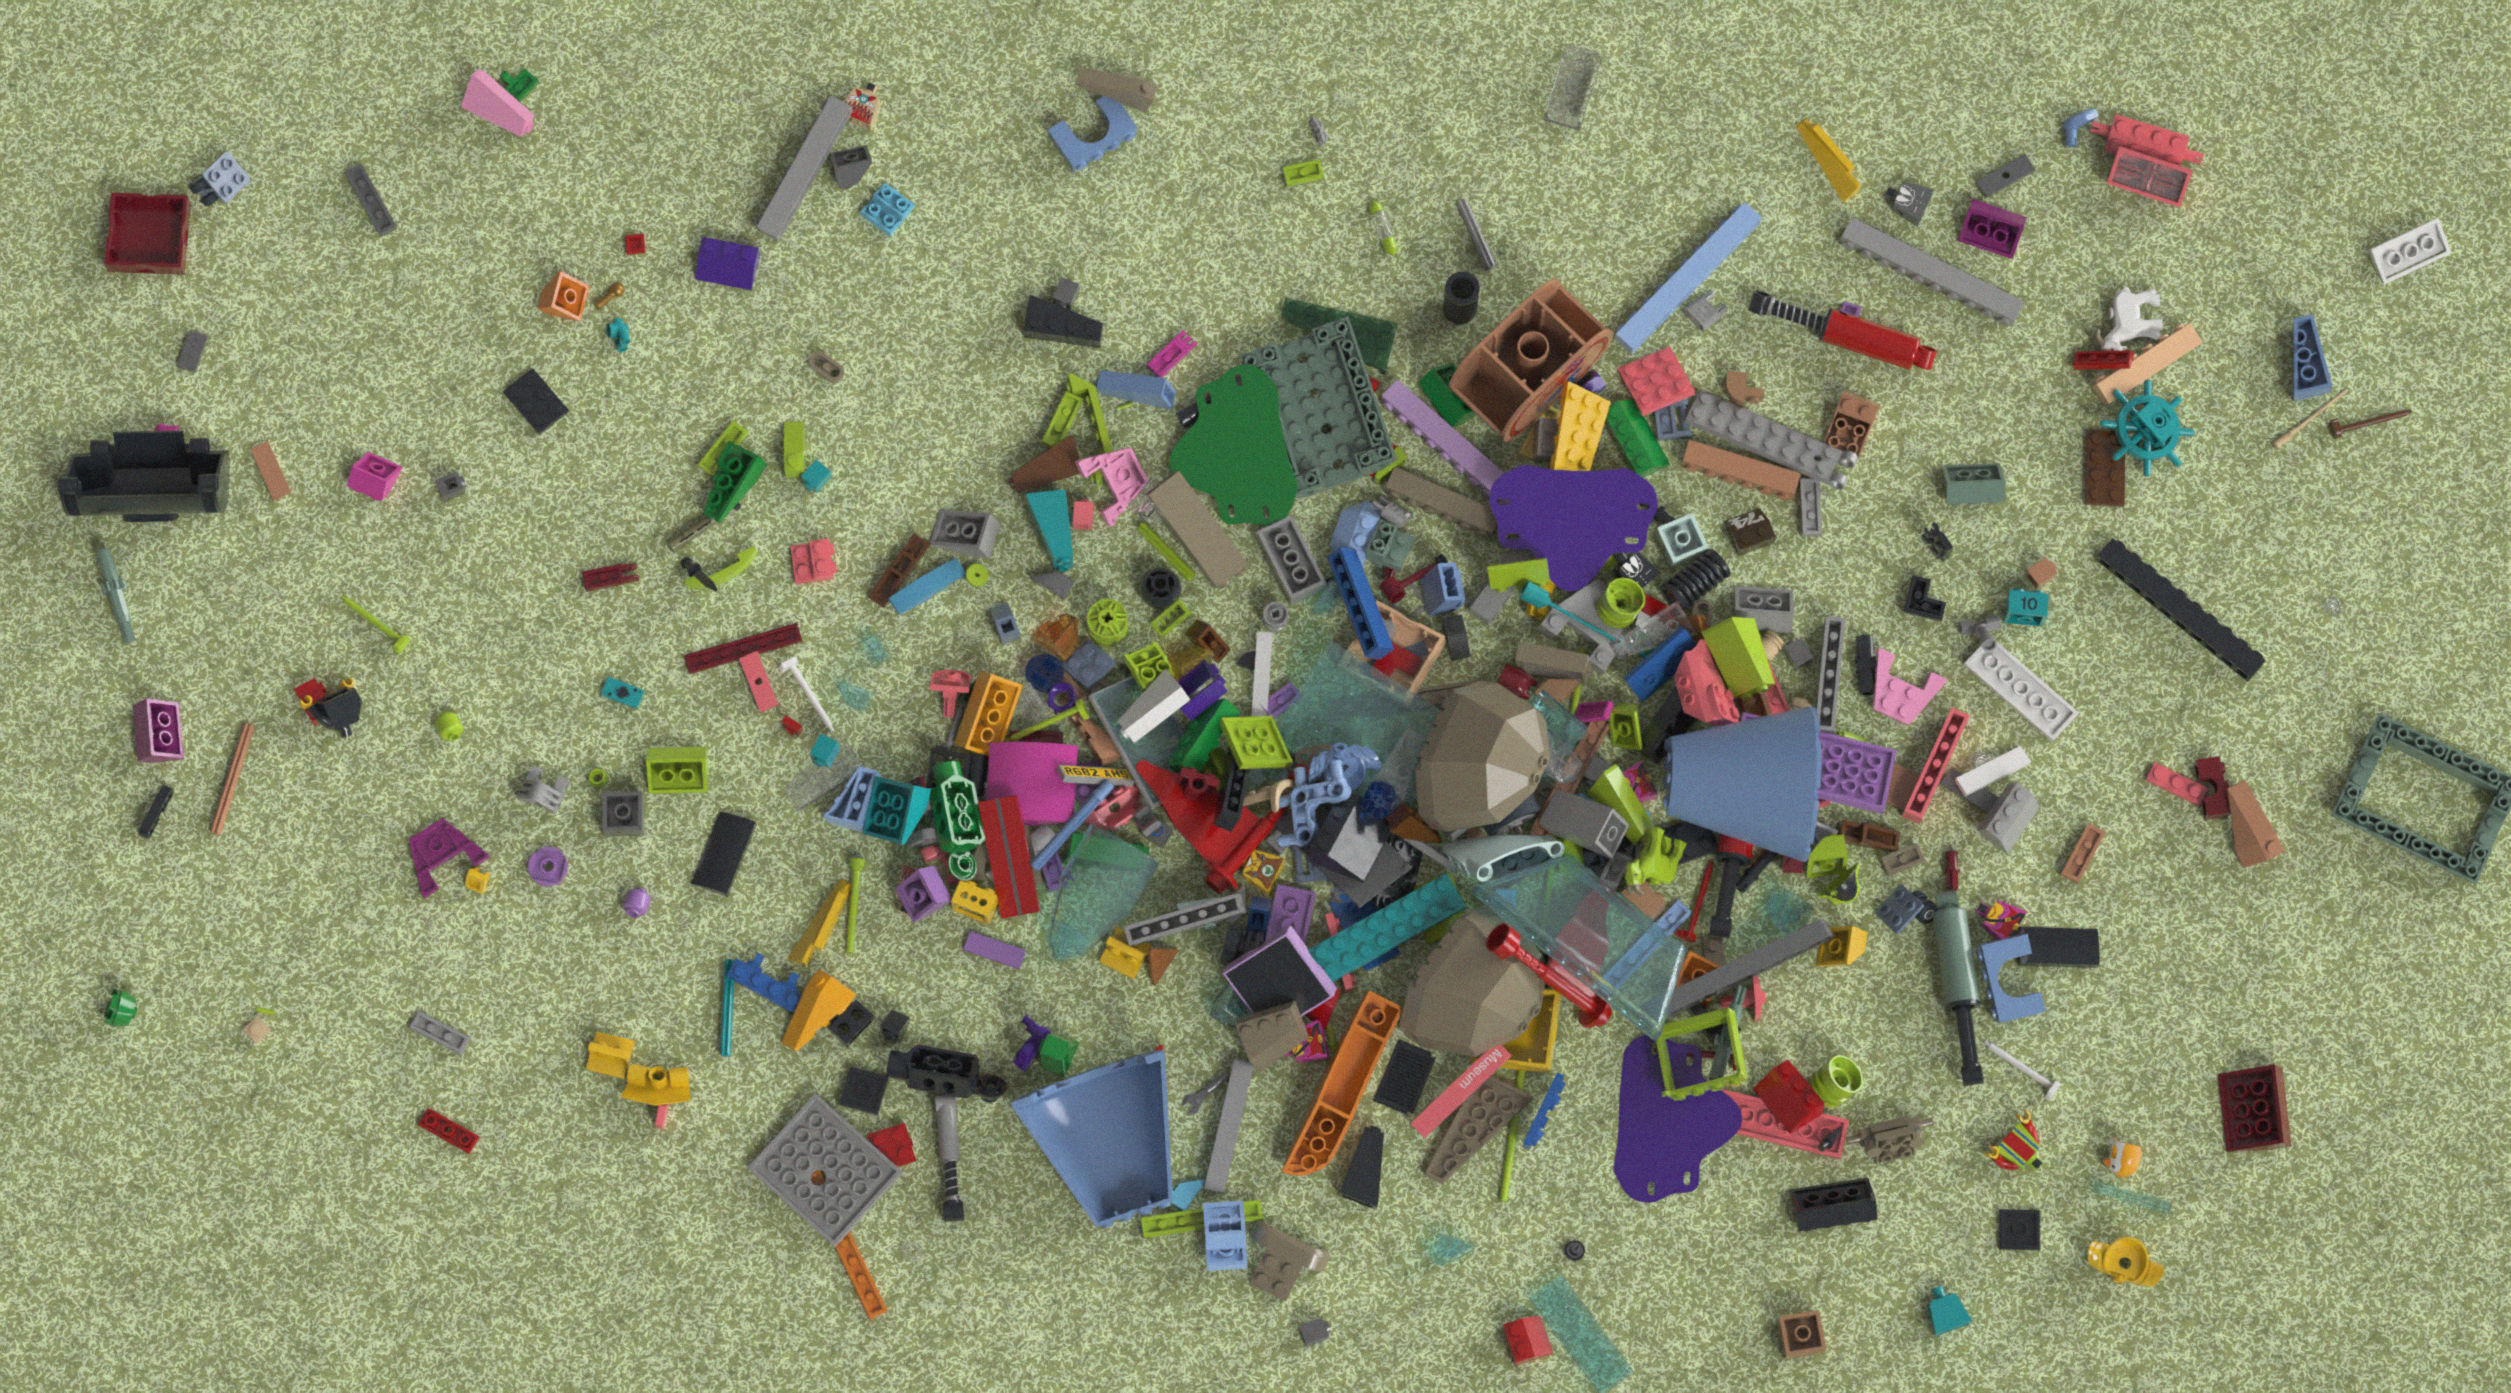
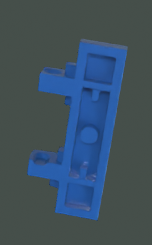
(752, 978)
(1540, 1121)

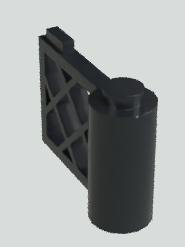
(974, 769)

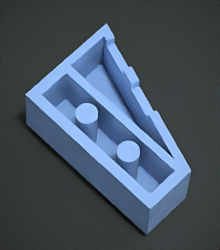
(851, 806)

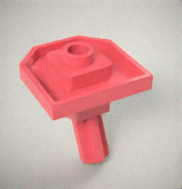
(950, 683)
(1753, 998)

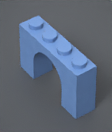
(1079, 153)
(1993, 956)

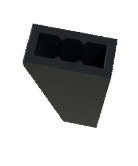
(1364, 1172)

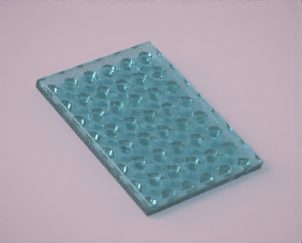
(1354, 706)

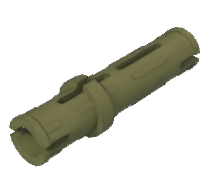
(676, 543)

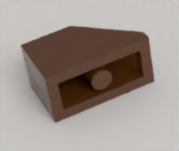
(1206, 637)

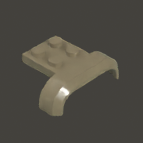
(1283, 1260)

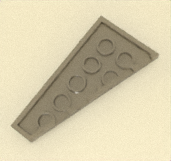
(1475, 1125)

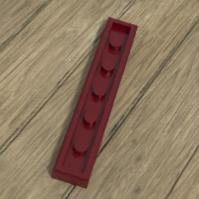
(739, 648)

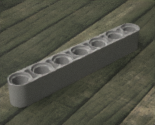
(1229, 1125)

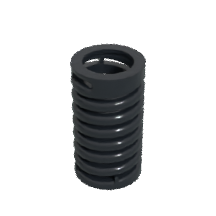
(1461, 310)
(1696, 579)

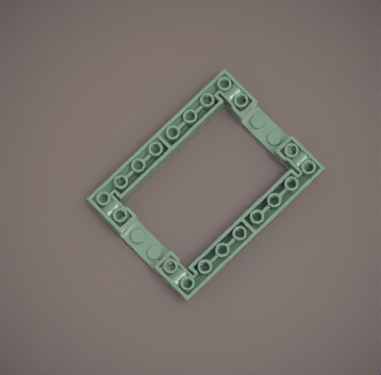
(2445, 759)

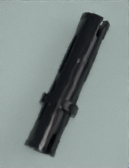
(1752, 874)

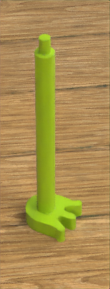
(401, 642)
(1080, 707)

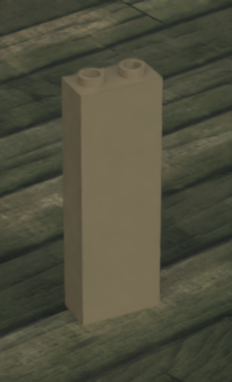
(1196, 530)

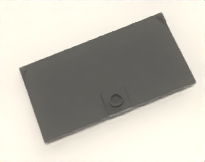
(1386, 869)

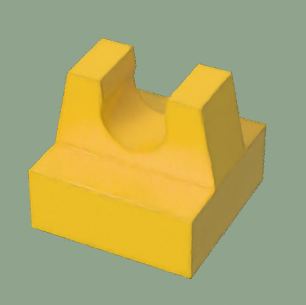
(476, 881)

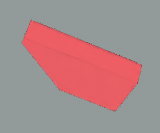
(661, 1116)

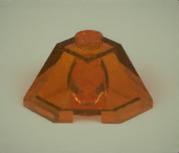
(1059, 637)

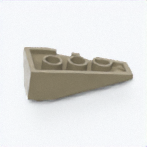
(1121, 87)

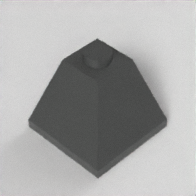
(850, 165)

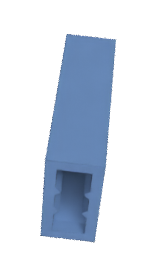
(1137, 388)

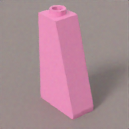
(496, 105)

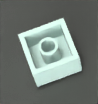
(1681, 540)

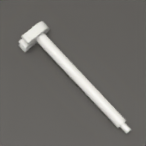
(791, 664)
(2052, 1087)

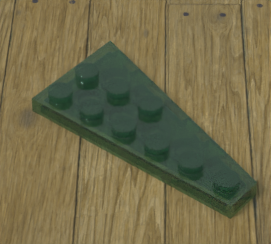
(1373, 335)

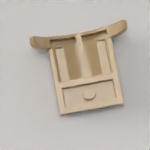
(1271, 792)

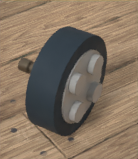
(1523, 813)

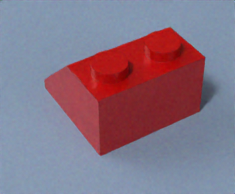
(1527, 1339)

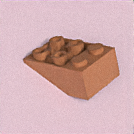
(1851, 423)

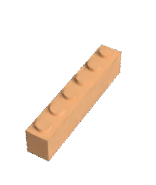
(2147, 363)

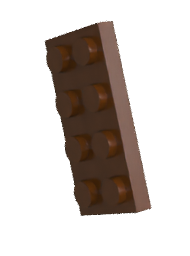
(2104, 475)

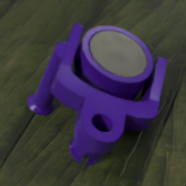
(1029, 1050)

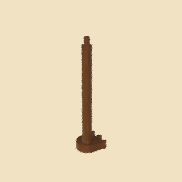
(2337, 430)

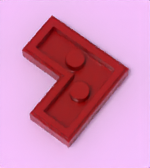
(1399, 659)

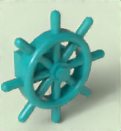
(2153, 423)

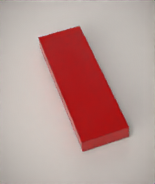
(2103, 360)

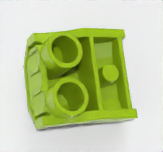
(1147, 665)

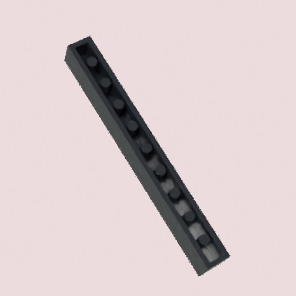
(2180, 609)

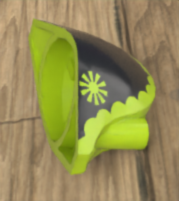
(1843, 888)

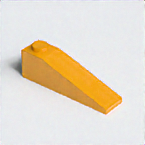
(819, 1003)

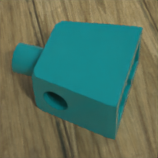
(1946, 1312)

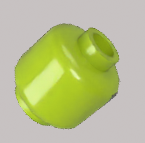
(448, 726)

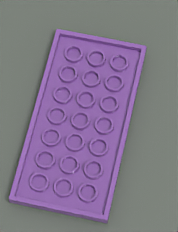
(1853, 771)

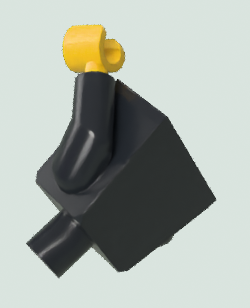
(337, 709)

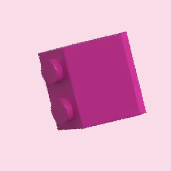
(373, 476)

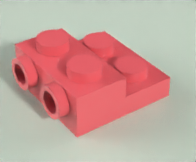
(813, 561)

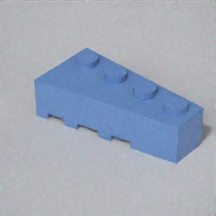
(2309, 364)

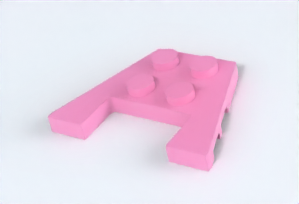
(1122, 476)
(1898, 698)

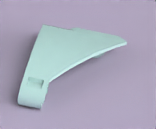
(1479, 852)

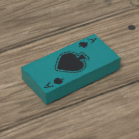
(622, 693)

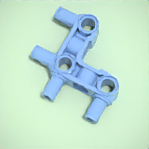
(1304, 812)

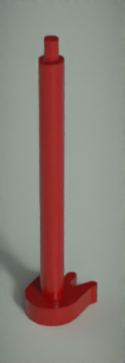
(1689, 935)

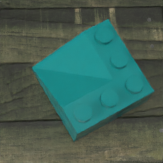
(894, 809)

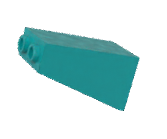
(1051, 521)

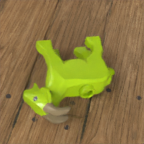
(1654, 862)

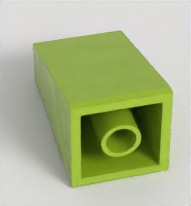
(1740, 656)

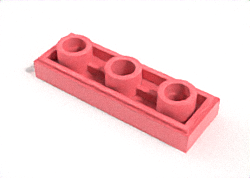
(755, 671)

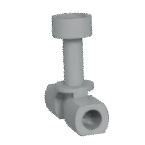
(1981, 629)

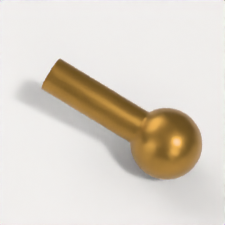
(616, 290)

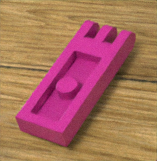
(1171, 355)

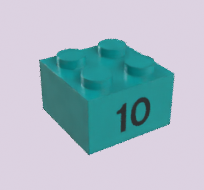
(2026, 607)

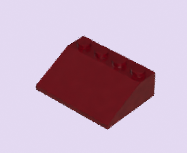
(2254, 1109)

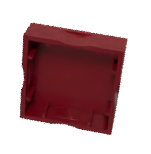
(147, 233)

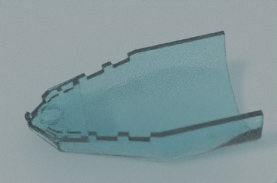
(1096, 892)

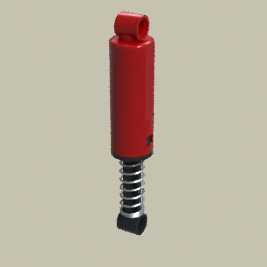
(1851, 332)

